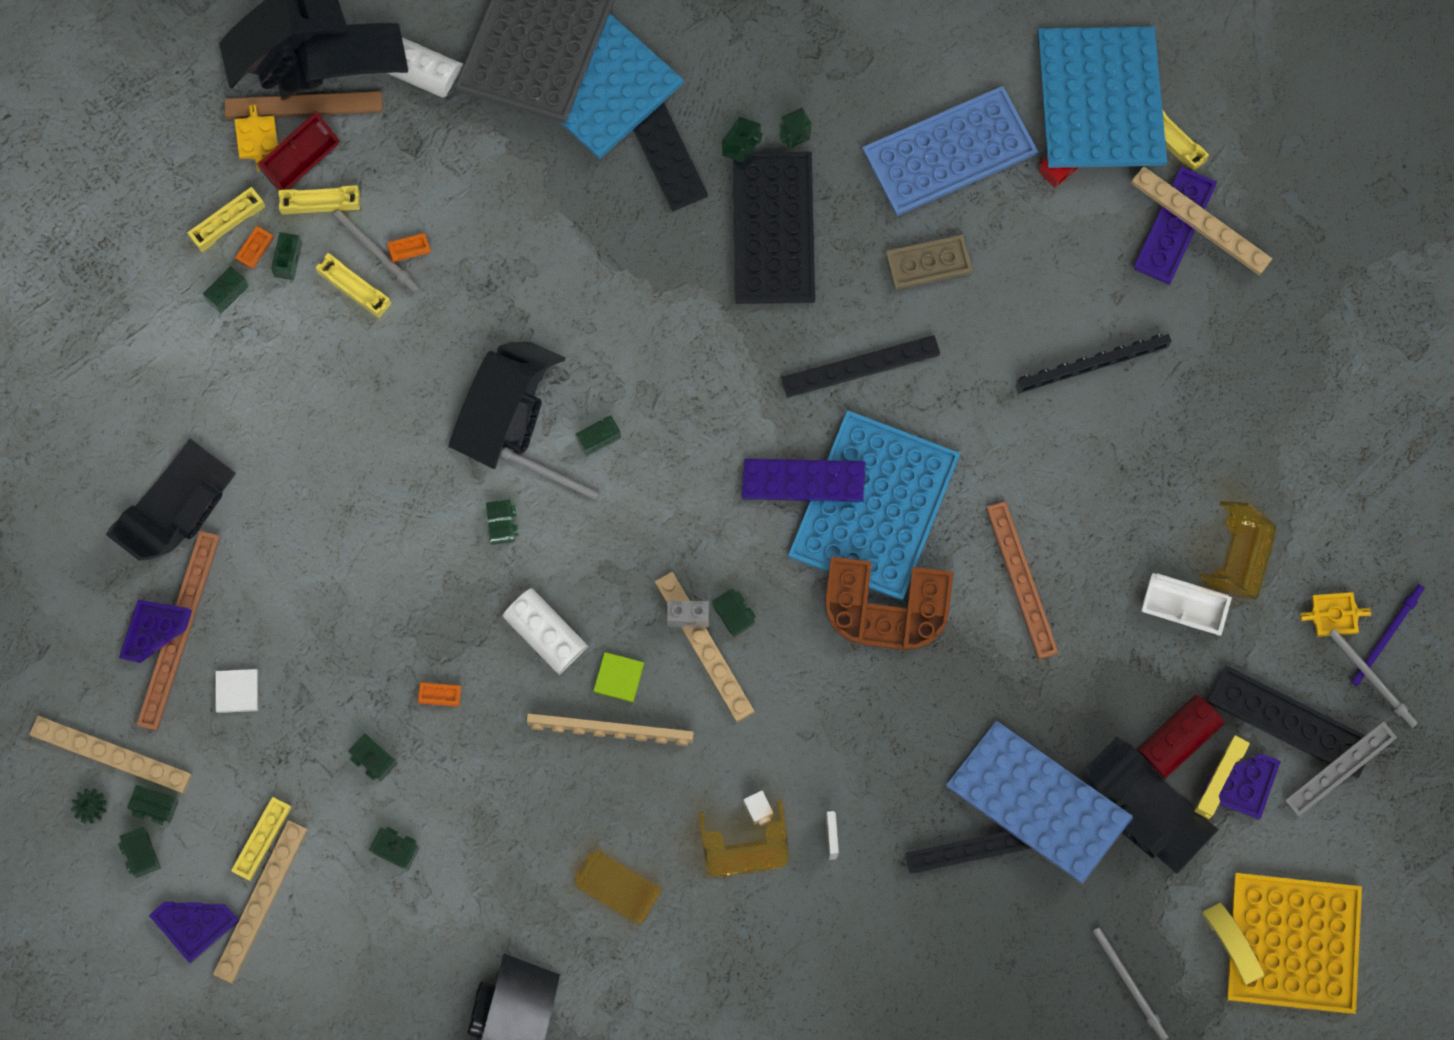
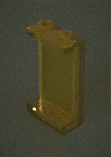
(617, 887)

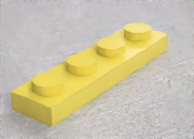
(261, 839)

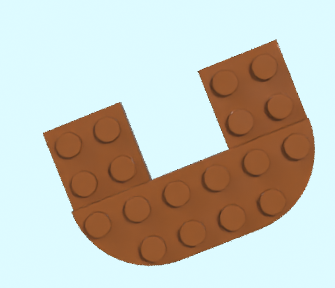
(886, 625)

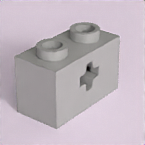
(688, 613)

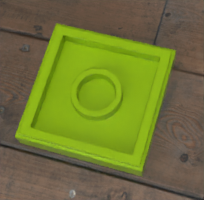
(619, 677)

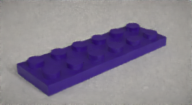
(1169, 233)
(804, 480)

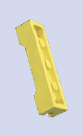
(1182, 145)
(319, 200)
(226, 219)
(353, 285)
(1210, 797)

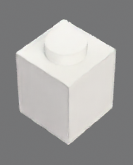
(758, 808)

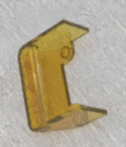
(1247, 553)
(746, 857)

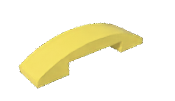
(1234, 943)

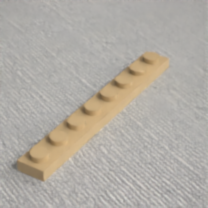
(1201, 221)
(709, 654)
(619, 730)
(110, 754)
(260, 902)

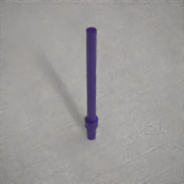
(1409, 603)

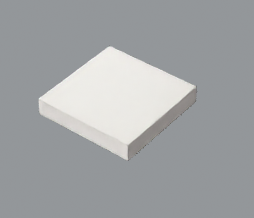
(237, 691)
(832, 839)

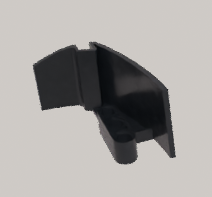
(271, 33)
(362, 51)
(502, 402)
(173, 505)
(1161, 818)
(516, 1004)

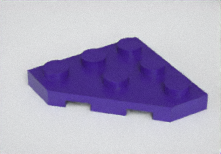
(152, 628)
(1248, 785)
(193, 925)

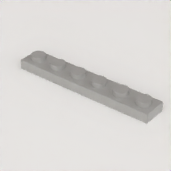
(1340, 768)

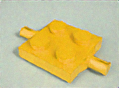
(255, 136)
(1335, 612)

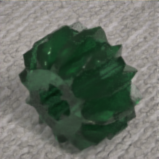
(95, 809)

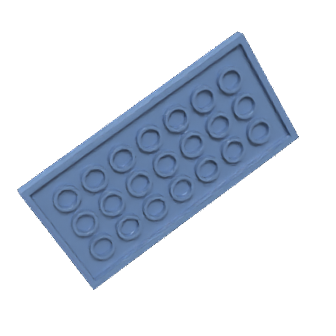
(949, 151)
(1039, 802)

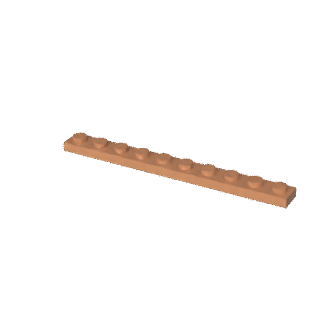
(172, 652)

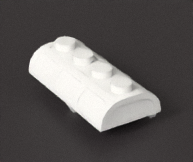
(429, 69)
(1186, 604)
(545, 630)

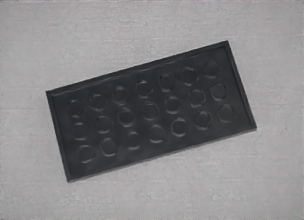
(774, 228)

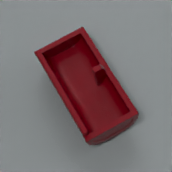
(298, 152)
(1181, 736)

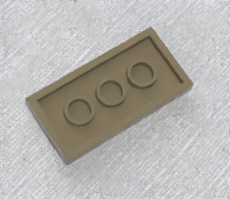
(929, 262)

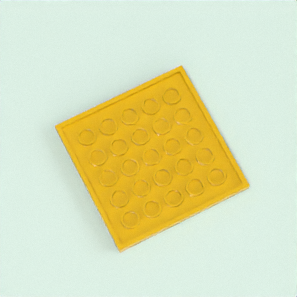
(1302, 939)

